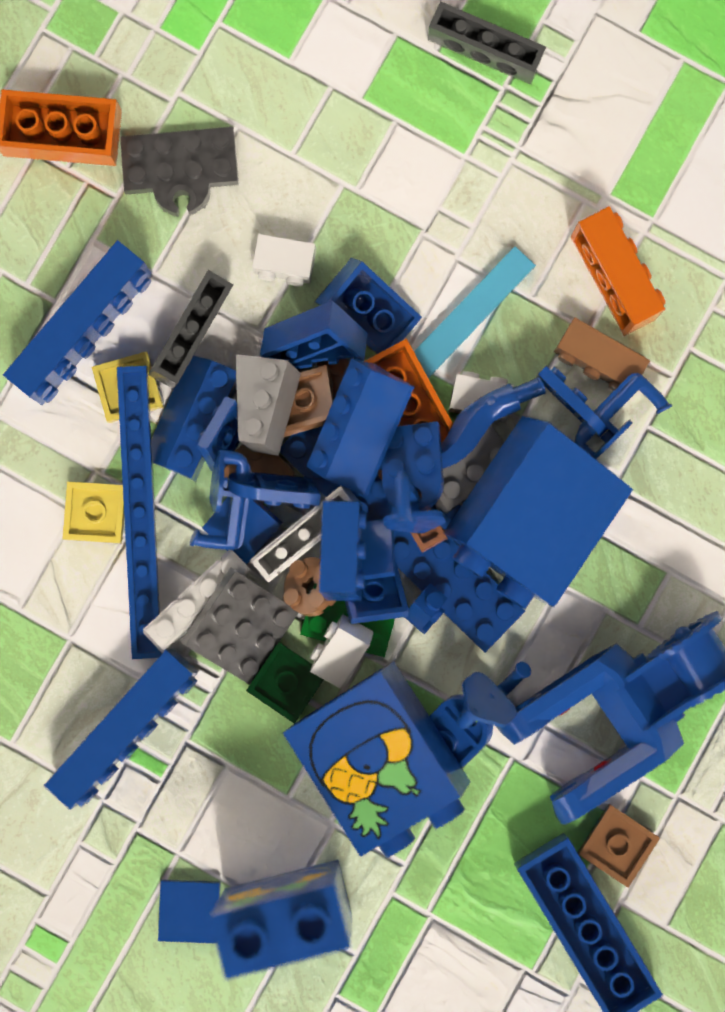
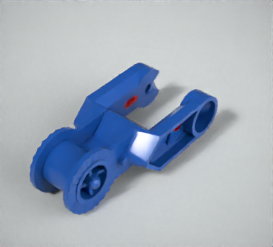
(641, 700)

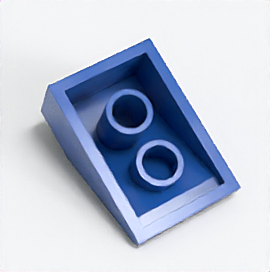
(371, 305)

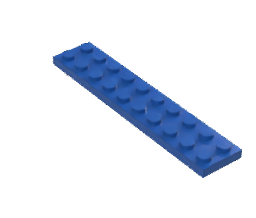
(471, 601)

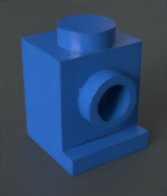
(426, 608)

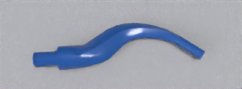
(478, 416)

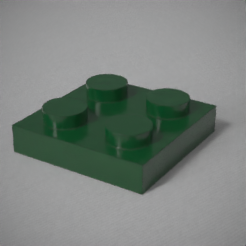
(285, 683)

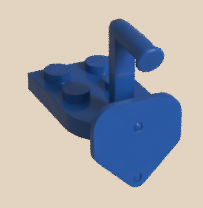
(598, 421)
(412, 466)
(245, 486)
(482, 703)

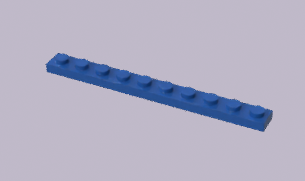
(138, 506)

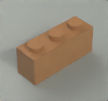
(598, 354)

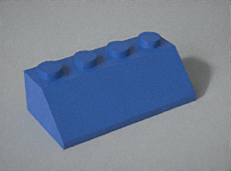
(188, 413)
(360, 426)

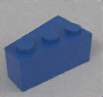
(315, 336)
(342, 551)

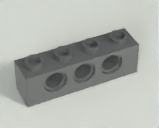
(485, 43)
(190, 329)

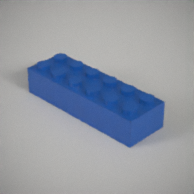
(79, 324)
(121, 728)
(587, 927)

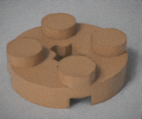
(296, 585)

